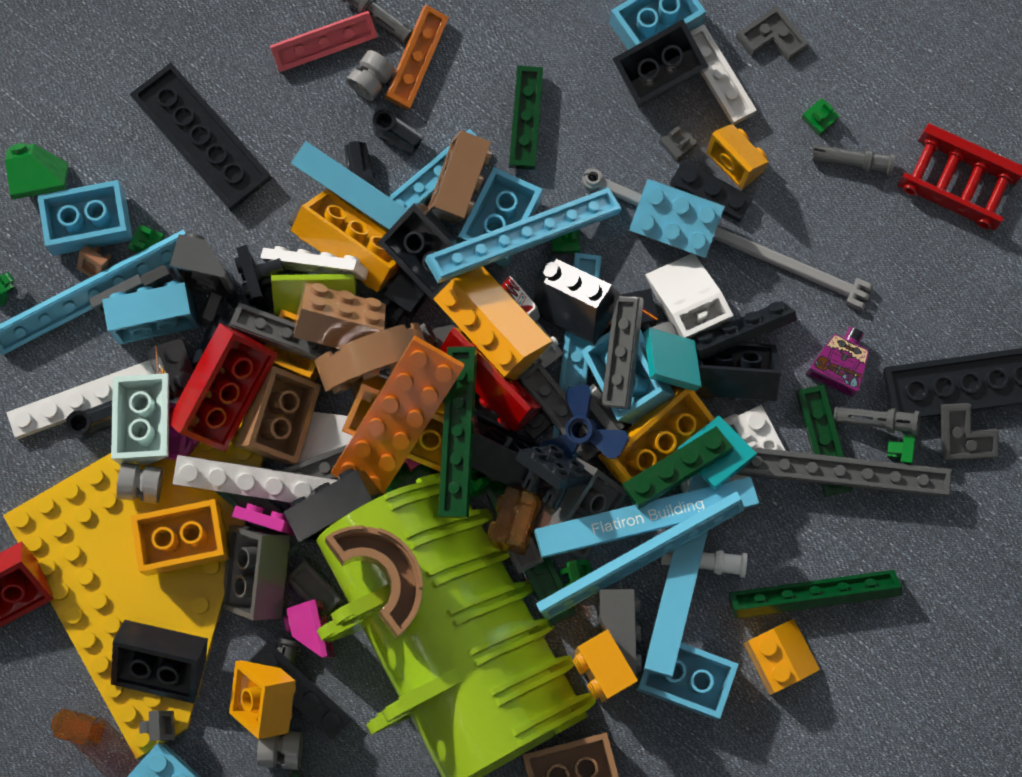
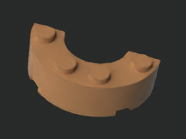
(365, 357)
(394, 559)

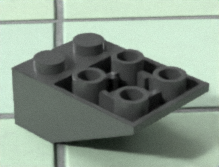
(617, 613)

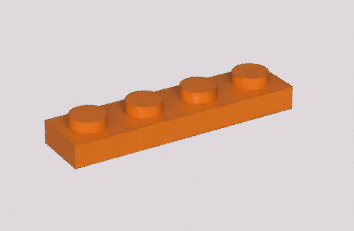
(416, 57)

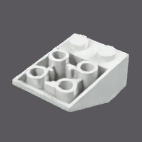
(689, 297)

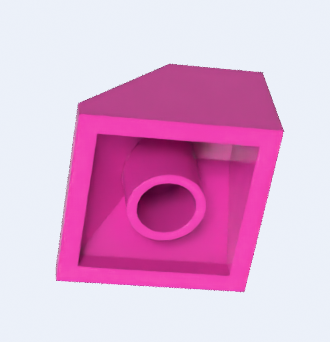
(303, 622)

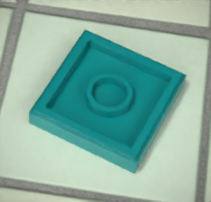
(672, 359)
(729, 465)

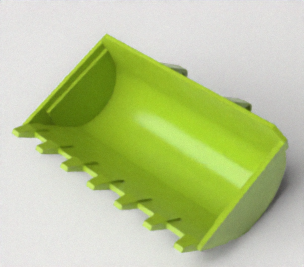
(473, 656)

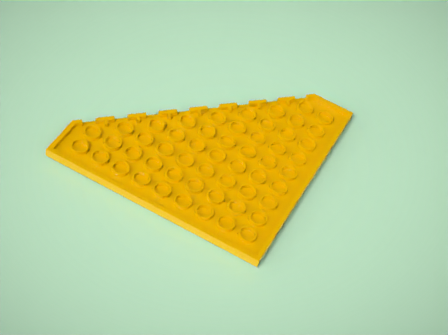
(93, 571)

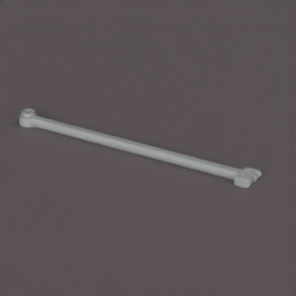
(749, 247)

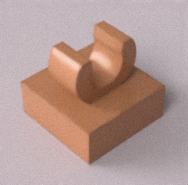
(91, 262)

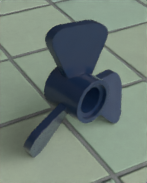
(609, 442)

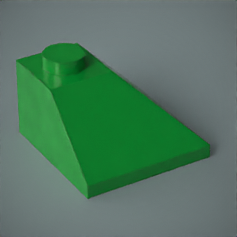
(34, 171)

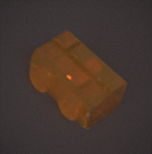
(514, 521)
(78, 727)

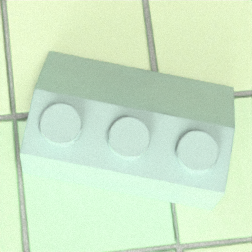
(140, 419)

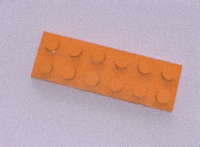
(400, 413)

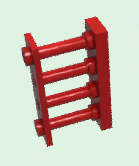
(961, 151)

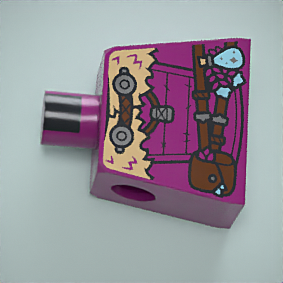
(841, 362)

